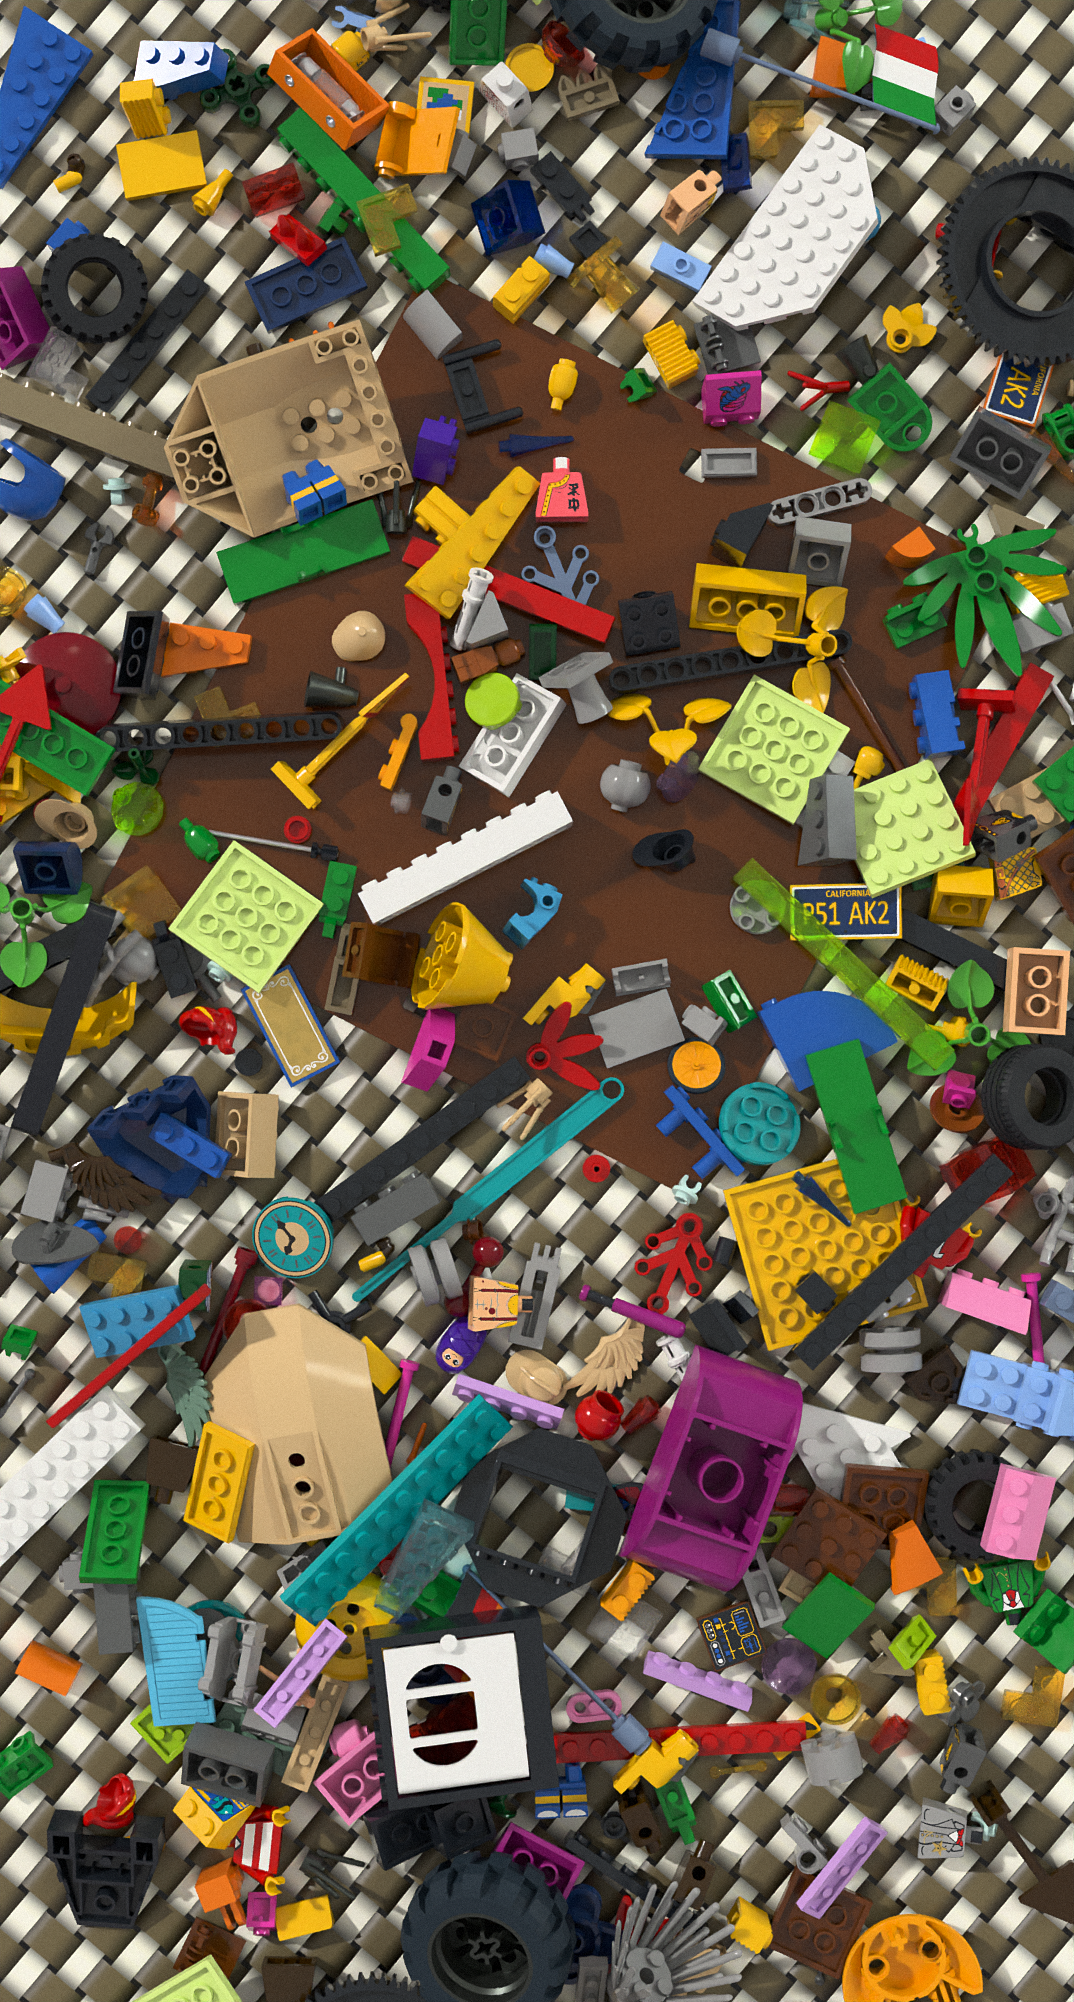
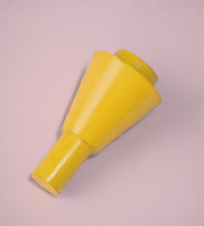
(208, 198)

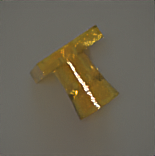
(605, 276)

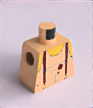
(690, 199)
(494, 1304)

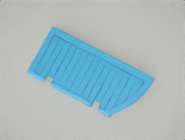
(174, 1662)

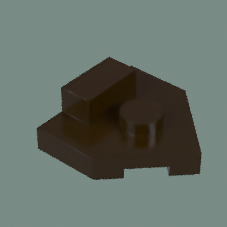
(937, 1378)

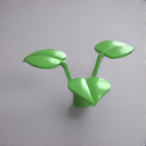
(856, 58)
(27, 961)
(970, 988)

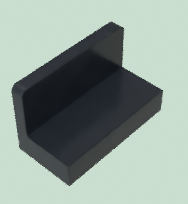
(717, 1328)

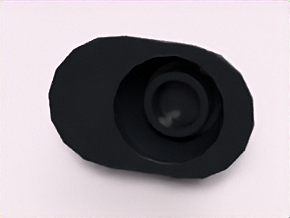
(667, 849)

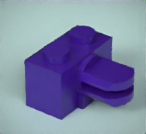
(435, 450)

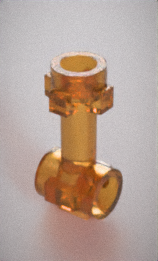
(144, 511)

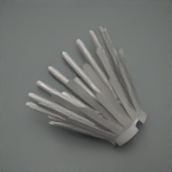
(651, 1970)

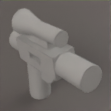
(97, 1211)

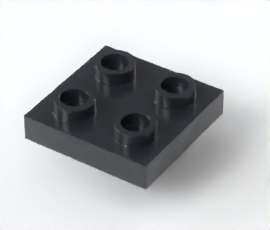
(649, 622)

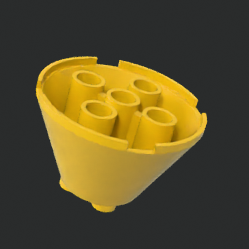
(459, 963)

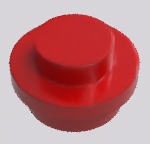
(297, 829)

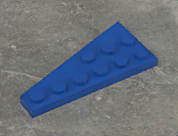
(35, 82)
(700, 101)

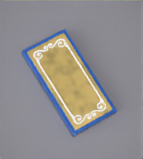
(291, 1027)

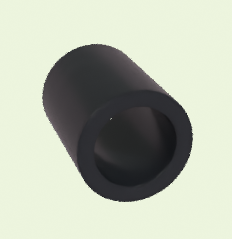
(724, 1250)

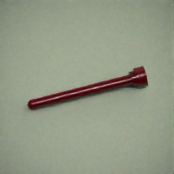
(244, 1260)

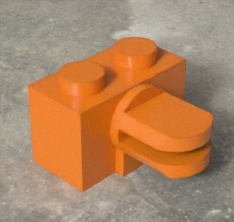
(220, 1888)

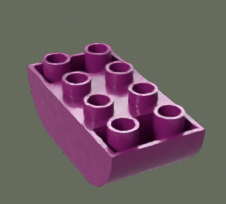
(715, 1471)

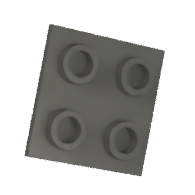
(724, 347)

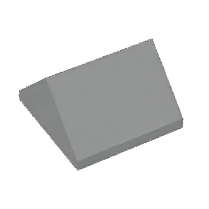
(489, 625)

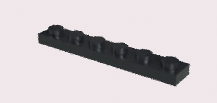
(148, 342)
(622, 1874)

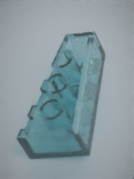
(425, 1550)

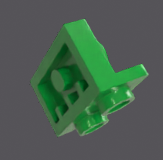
(904, 626)
(438, 1595)
(22, 1765)

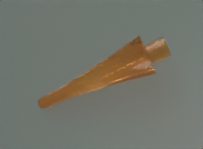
(1054, 456)

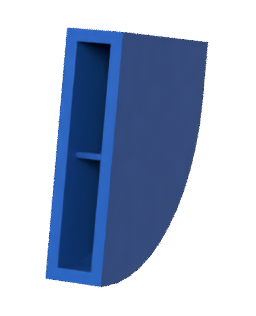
(818, 1021)

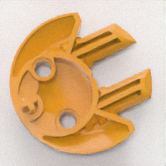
(906, 1967)

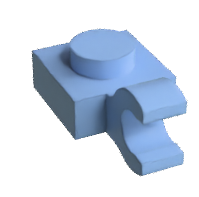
(353, 18)

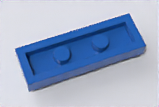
(190, 1145)

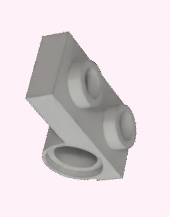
(797, 1831)

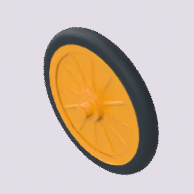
(696, 1065)

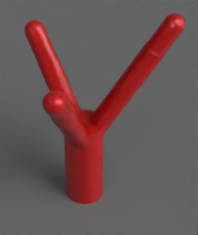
(827, 387)

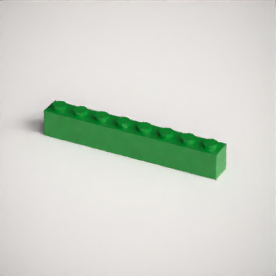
(347, 184)

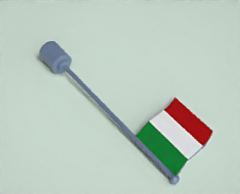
(901, 74)

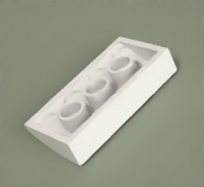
(505, 753)

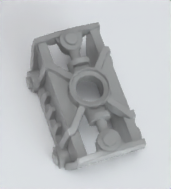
(223, 1660)

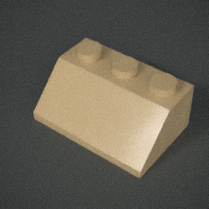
(249, 1131)

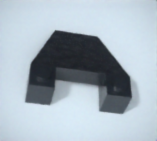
(104, 1873)

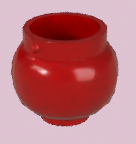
(599, 1416)

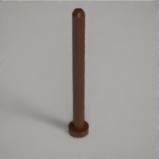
(866, 712)

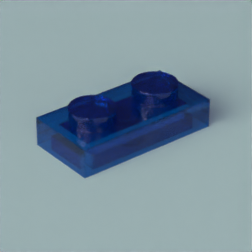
(737, 167)

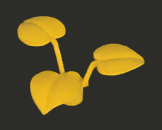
(827, 612)
(669, 743)

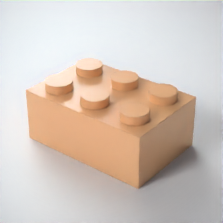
(1036, 991)

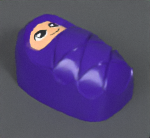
(459, 1346)

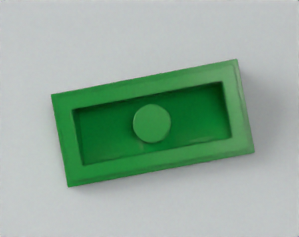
(729, 1001)

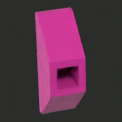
(431, 1049)

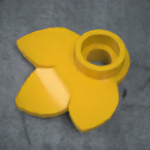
(907, 325)

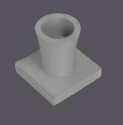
(579, 679)

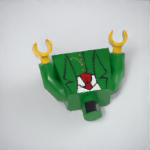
(1008, 1584)

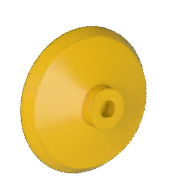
(530, 66)

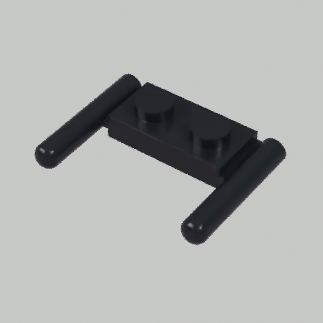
(468, 388)

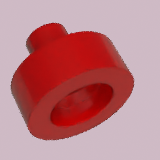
(593, 1161)

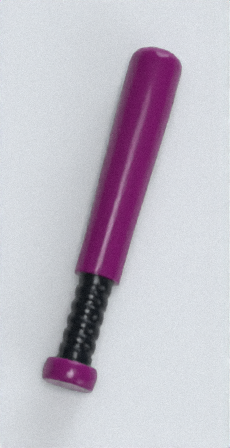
(642, 1315)

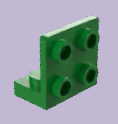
(1050, 1630)

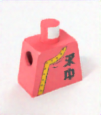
(561, 495)

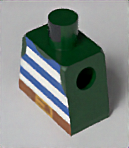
(193, 1279)

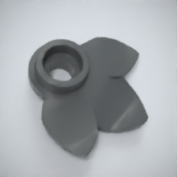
(965, 1701)

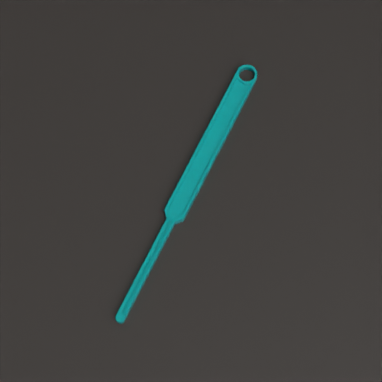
(508, 1173)

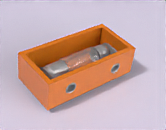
(327, 89)

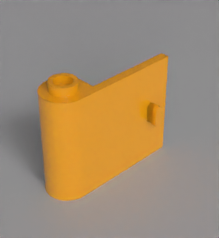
(415, 140)

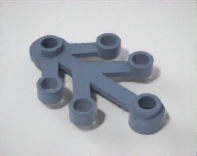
(562, 582)

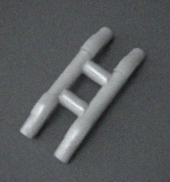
(114, 956)
(1056, 1231)

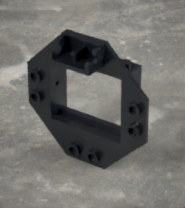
(561, 1464)

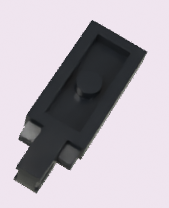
(173, 961)

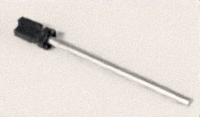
(327, 852)

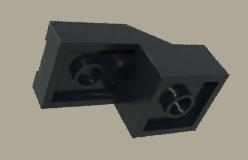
(411, 1831)

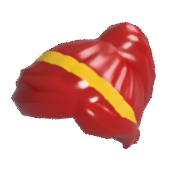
(211, 1027)
(114, 1804)

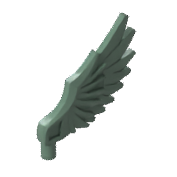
(186, 1390)

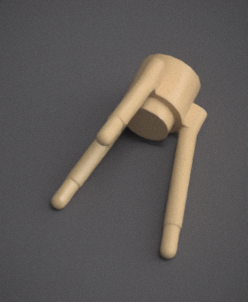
(376, 37)
(536, 1094)

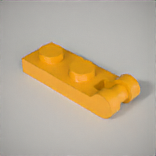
(399, 751)

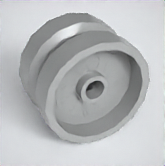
(434, 1272)
(890, 1348)

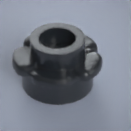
(613, 1832)

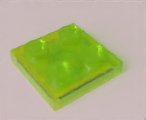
(844, 437)

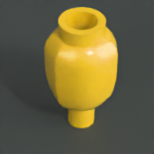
(562, 382)

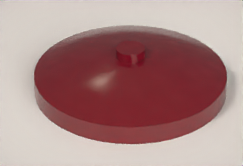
(77, 678)

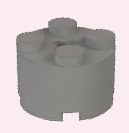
(832, 1757)

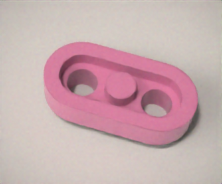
(592, 1711)

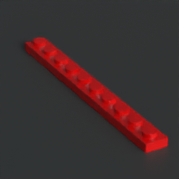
(711, 1740)

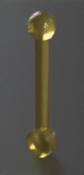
(715, 1772)

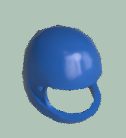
(38, 490)

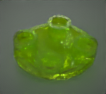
(136, 808)

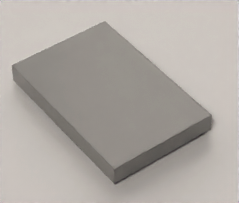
(637, 1028)

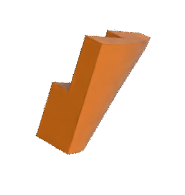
(910, 1559)

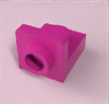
(959, 1089)
(261, 1913)

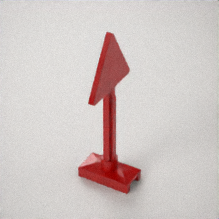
(25, 703)
(985, 703)

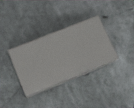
(729, 463)

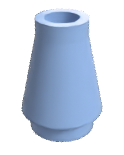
(553, 261)
(43, 613)

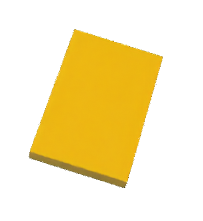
(161, 165)

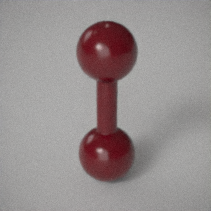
(487, 1254)

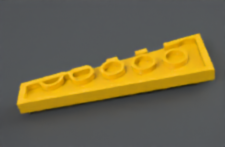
(475, 541)

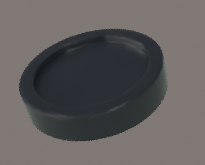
(248, 1062)

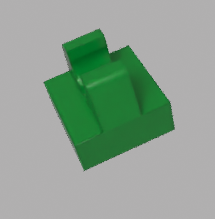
(332, 221)
(640, 383)
(19, 1340)

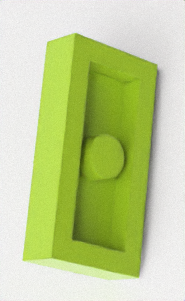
(912, 1642)

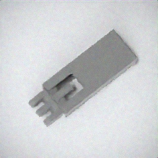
(532, 1326)

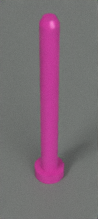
(1034, 1317)
(408, 1369)

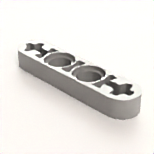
(818, 498)

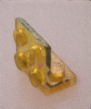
(143, 901)

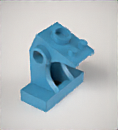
(523, 929)

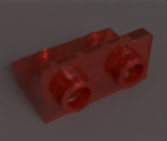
(273, 190)

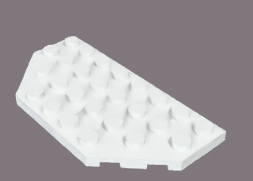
(796, 237)

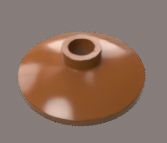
(963, 1121)

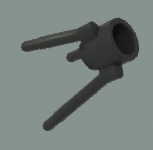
(396, 521)
(314, 1866)

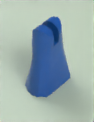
(56, 1274)

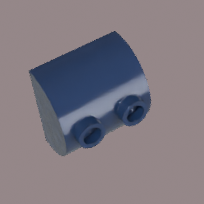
(49, 867)

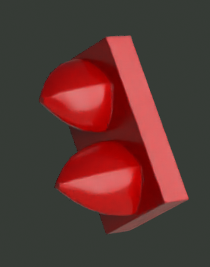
(297, 239)

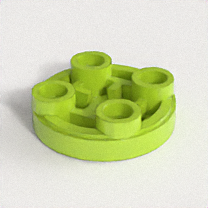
(492, 700)

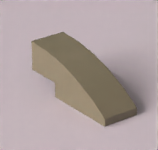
(341, 990)

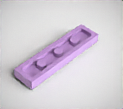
(503, 1400)
(300, 1673)
(697, 1680)
(841, 1867)

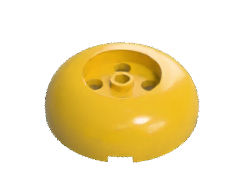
(350, 1665)

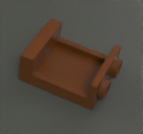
(380, 955)

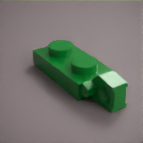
(336, 897)
(677, 1809)

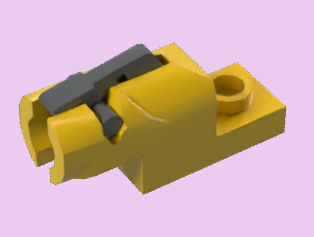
(579, 991)
(658, 1763)

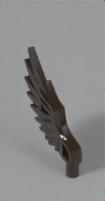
(103, 1179)

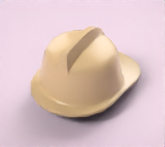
(67, 821)
(536, 1377)

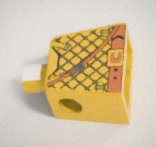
(1015, 874)

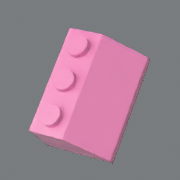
(986, 1300)
(1017, 1513)
(354, 1780)

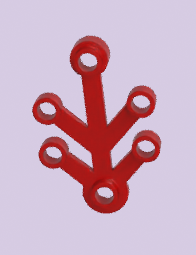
(675, 1258)

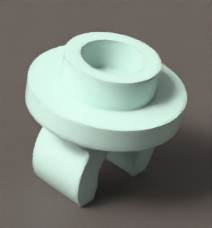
(117, 488)
(218, 973)
(684, 1194)
(987, 1831)

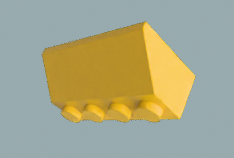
(728, 594)

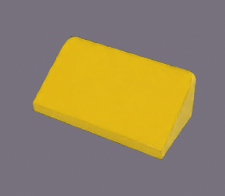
(304, 1917)

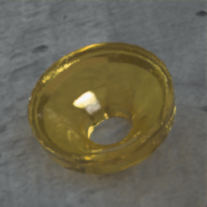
(845, 1708)

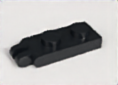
(562, 187)

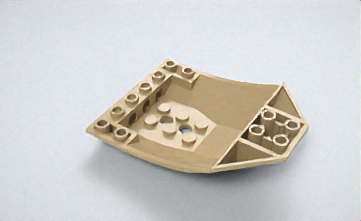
(246, 429)
(308, 1391)

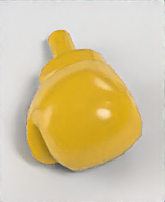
(867, 763)
(953, 1029)

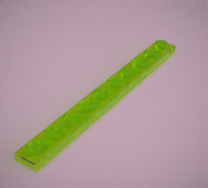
(843, 964)

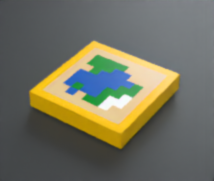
(448, 93)

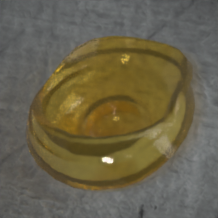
(12, 591)

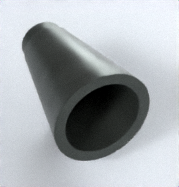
(859, 359)
(328, 692)

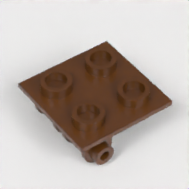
(206, 1940)

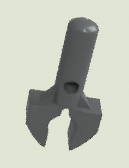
(96, 546)

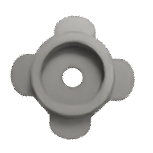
(1041, 1203)

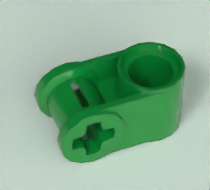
(1061, 428)

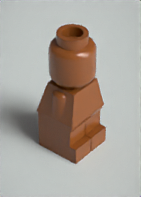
(486, 659)

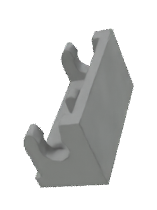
(641, 977)

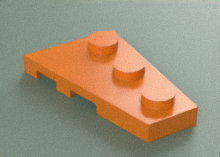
(201, 648)

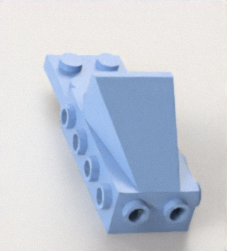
(1020, 1392)

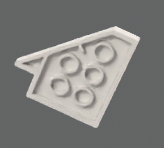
(833, 1439)

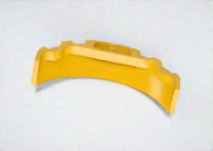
(97, 1025)

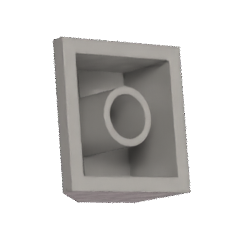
(820, 551)

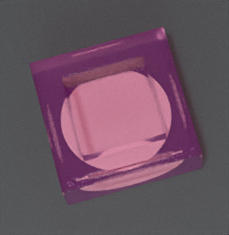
(268, 1290)

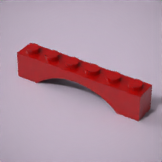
(436, 732)

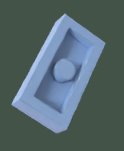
(680, 267)

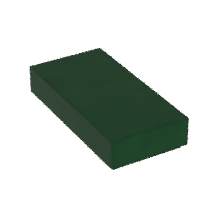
(542, 649)

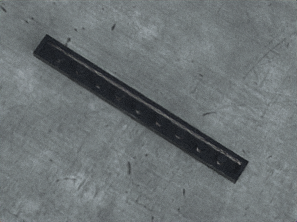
(423, 1139)
(902, 1261)

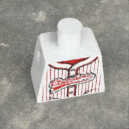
(503, 91)

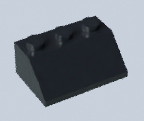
(738, 534)
(142, 654)

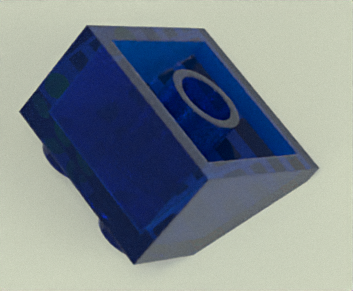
(507, 217)

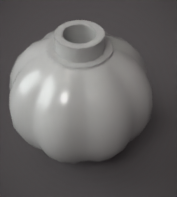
(625, 785)
(138, 964)

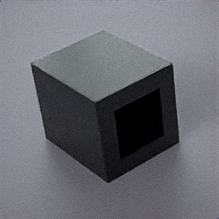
(815, 1292)

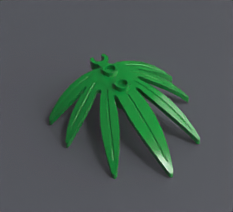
(981, 575)

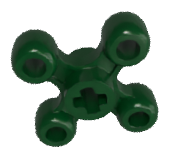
(242, 97)

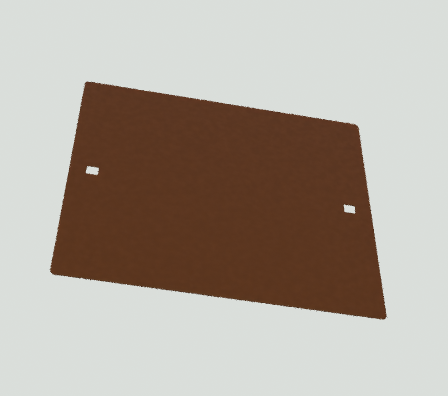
(641, 535)

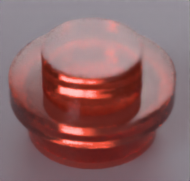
(128, 1239)

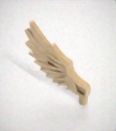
(611, 1360)

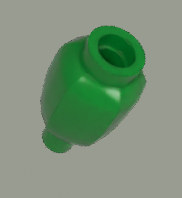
(200, 841)

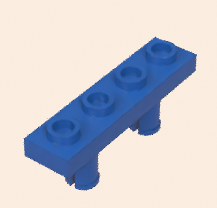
(685, 1113)

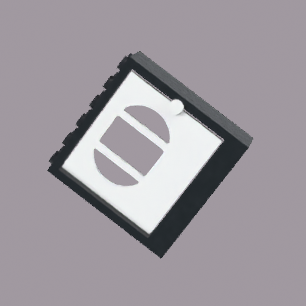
(499, 1759)

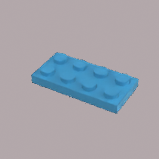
(122, 1320)

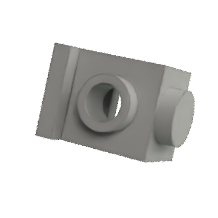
(703, 1023)

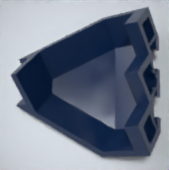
(126, 1130)

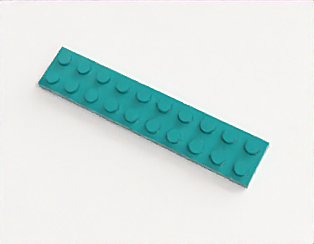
(393, 1511)

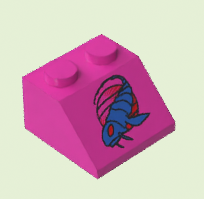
(731, 397)

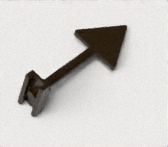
(1053, 1891)

